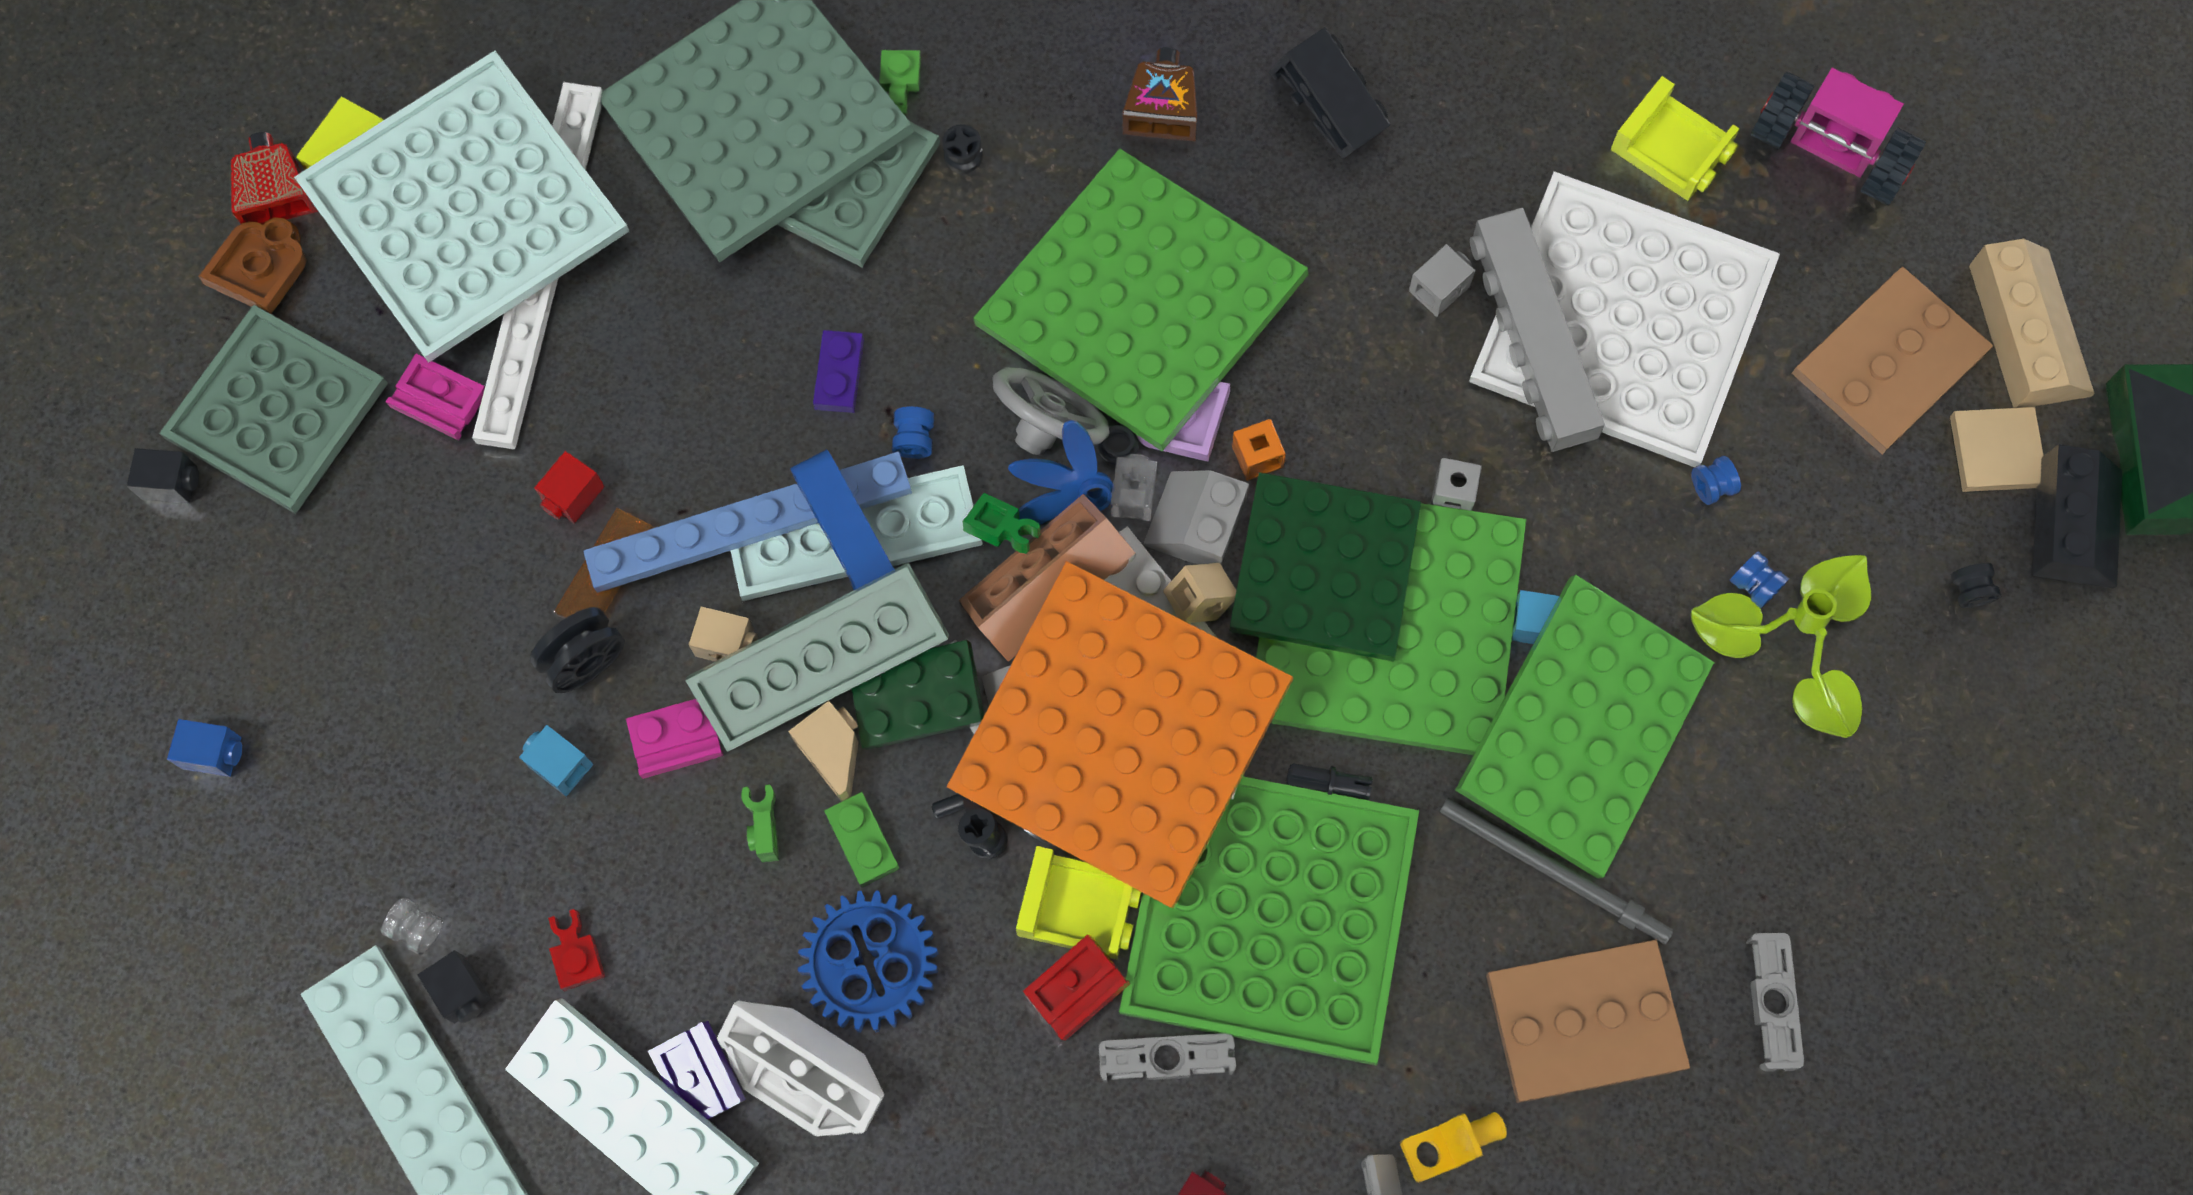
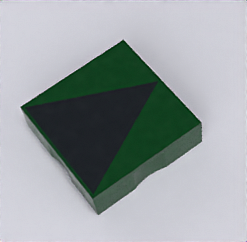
(2155, 446)

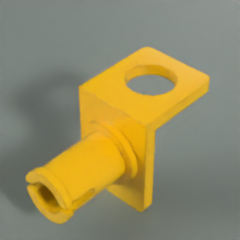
(1455, 1142)

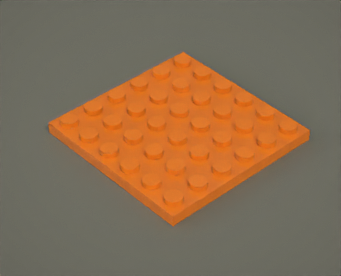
(1120, 733)

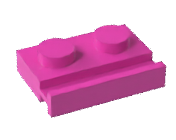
(436, 396)
(672, 738)

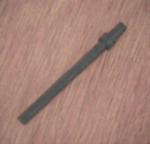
(1629, 913)

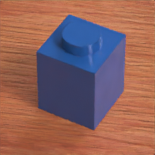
(205, 748)

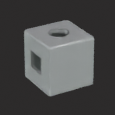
(1446, 491)

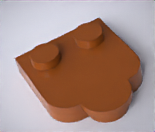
(257, 263)

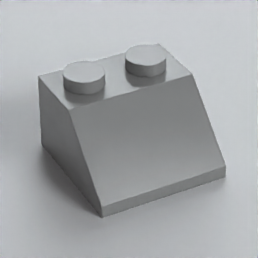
(1197, 516)

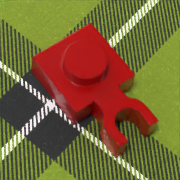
(576, 958)

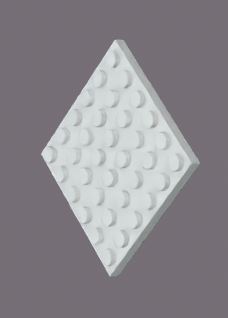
(1651, 310)

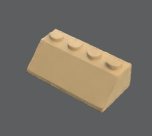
(2030, 324)

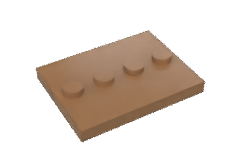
(1892, 360)
(1587, 1021)

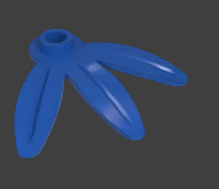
(1068, 482)

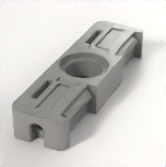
(1776, 972)
(1136, 1056)

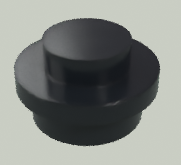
(1119, 443)

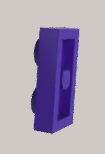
(838, 371)

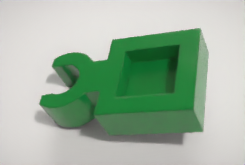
(996, 520)

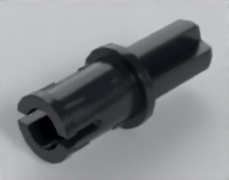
(1329, 781)

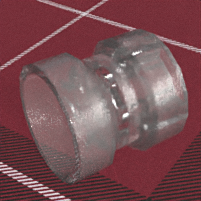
(412, 926)

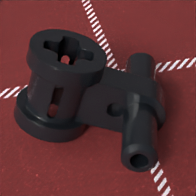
(976, 826)

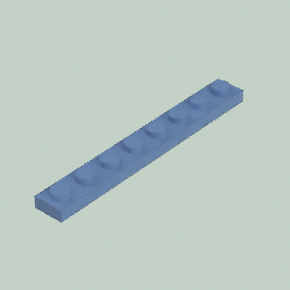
(734, 526)

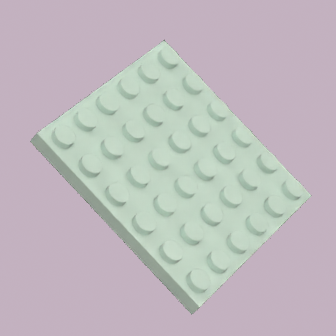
(461, 205)

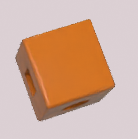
(1264, 460)

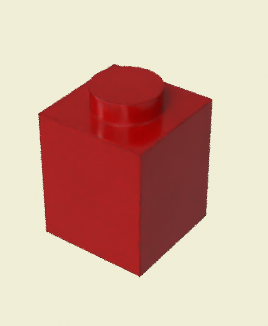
(568, 488)

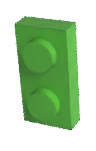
(861, 839)

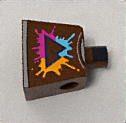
(1162, 99)

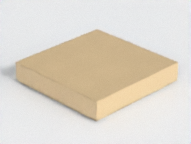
(1997, 448)

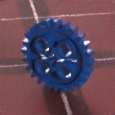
(903, 946)

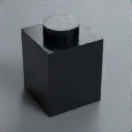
(163, 476)
(455, 988)

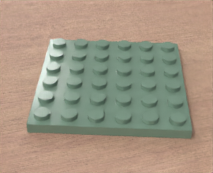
(754, 118)

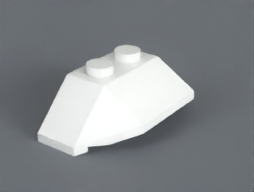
(800, 1069)

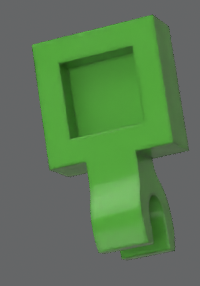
(900, 75)
(763, 834)

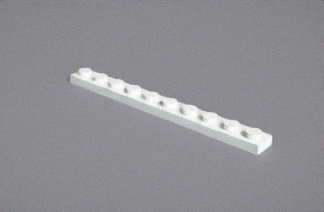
(525, 324)

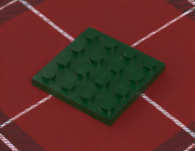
(1325, 566)

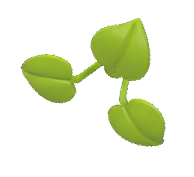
(1829, 590)

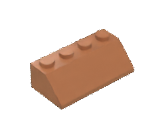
(1015, 591)

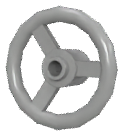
(1046, 413)

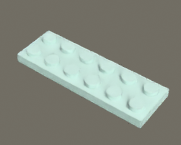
(906, 527)
(627, 1109)

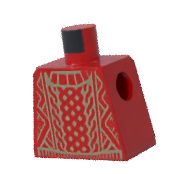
(266, 183)

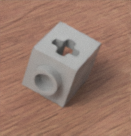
(1442, 279)

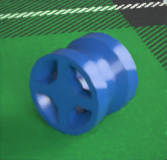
(1716, 480)

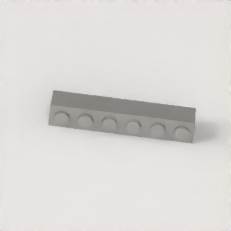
(1536, 330)

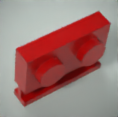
(1076, 987)

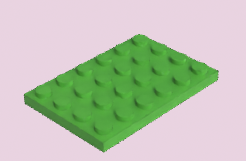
(1585, 727)

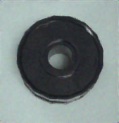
(577, 650)

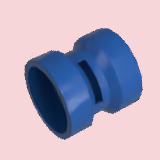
(913, 432)
(1759, 579)

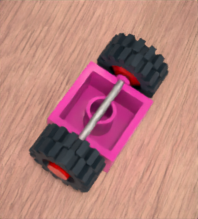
(1843, 128)

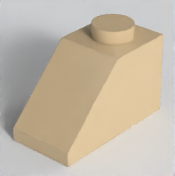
(830, 746)

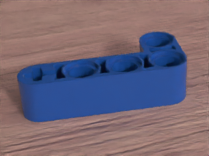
(841, 519)

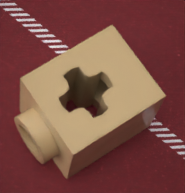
(1200, 592)
(720, 634)

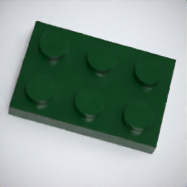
(920, 697)

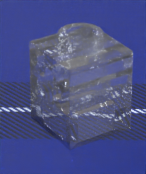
(1130, 502)

